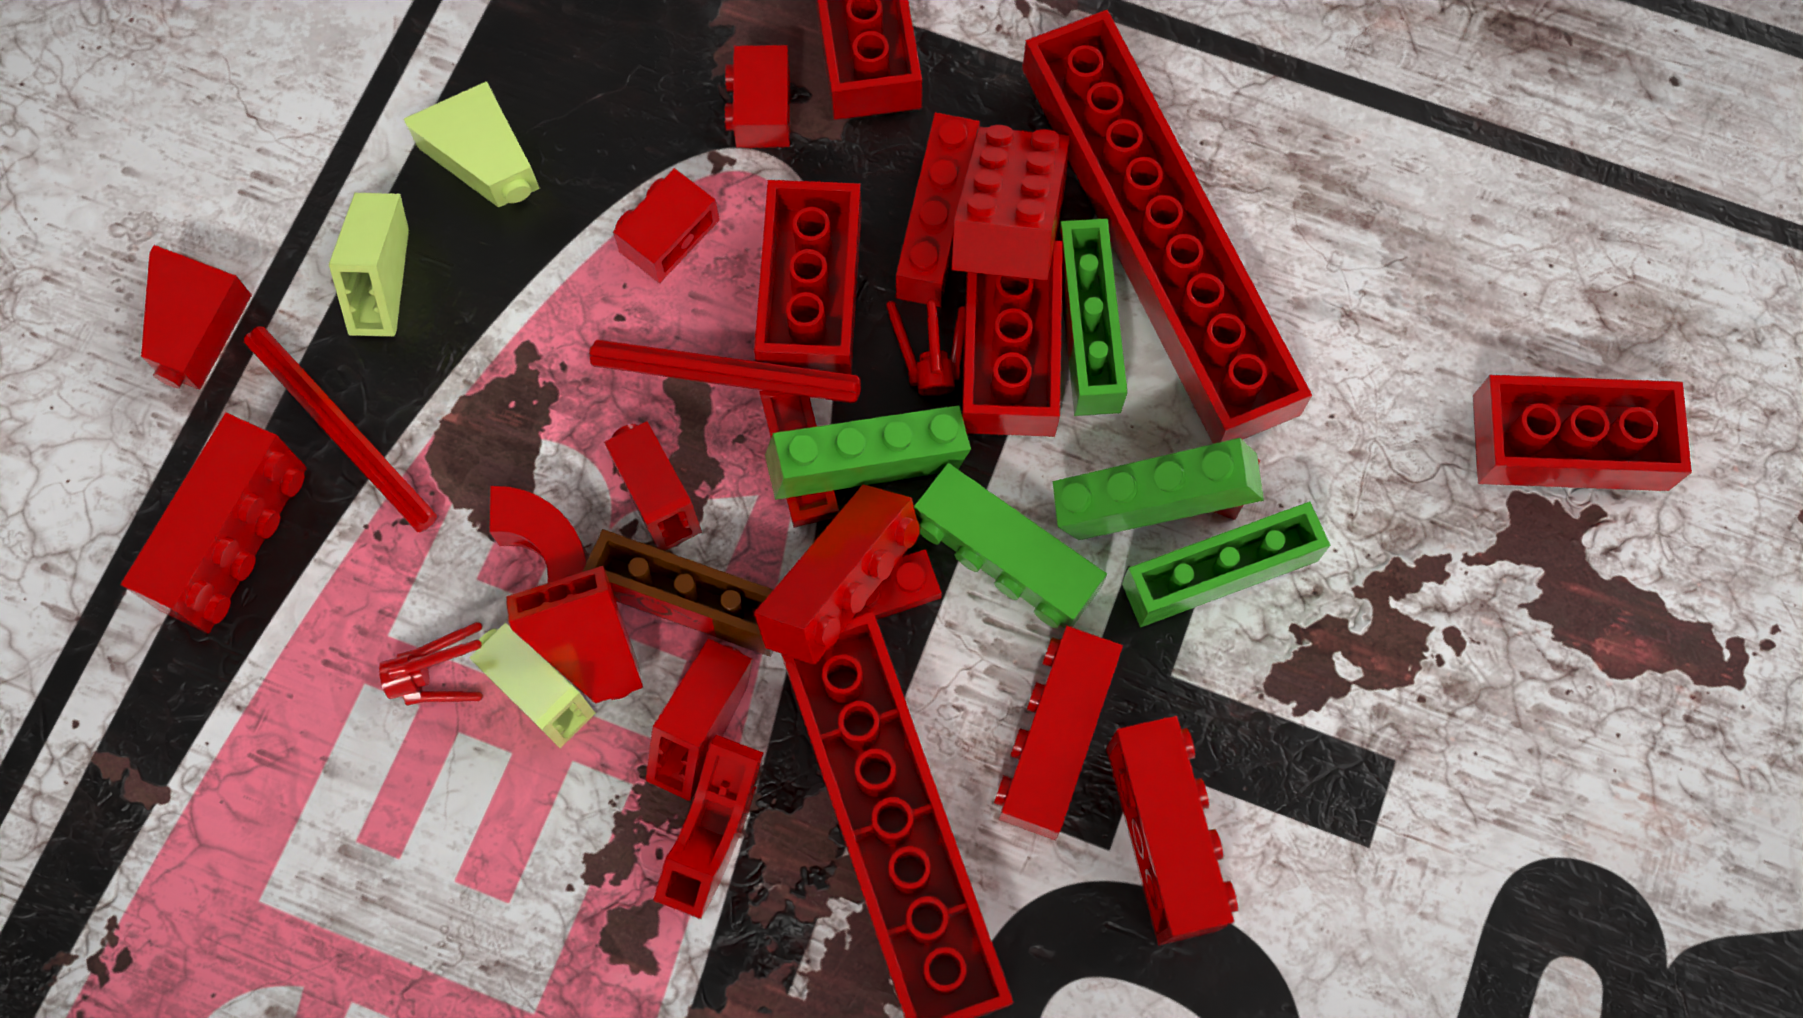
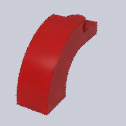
(535, 524)
(711, 828)

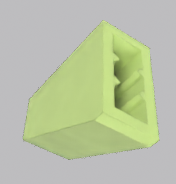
(475, 144)
(371, 263)
(532, 684)

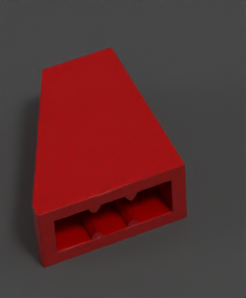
(188, 316)
(653, 485)
(579, 633)
(694, 716)

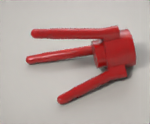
(935, 372)
(409, 671)

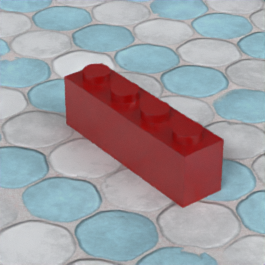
(930, 229)
(837, 574)
(1060, 732)

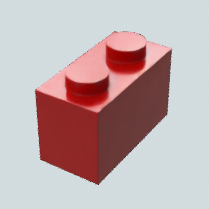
(759, 96)
(666, 224)

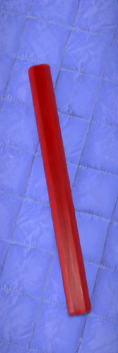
(725, 371)
(340, 429)

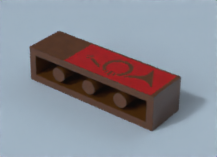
(681, 590)

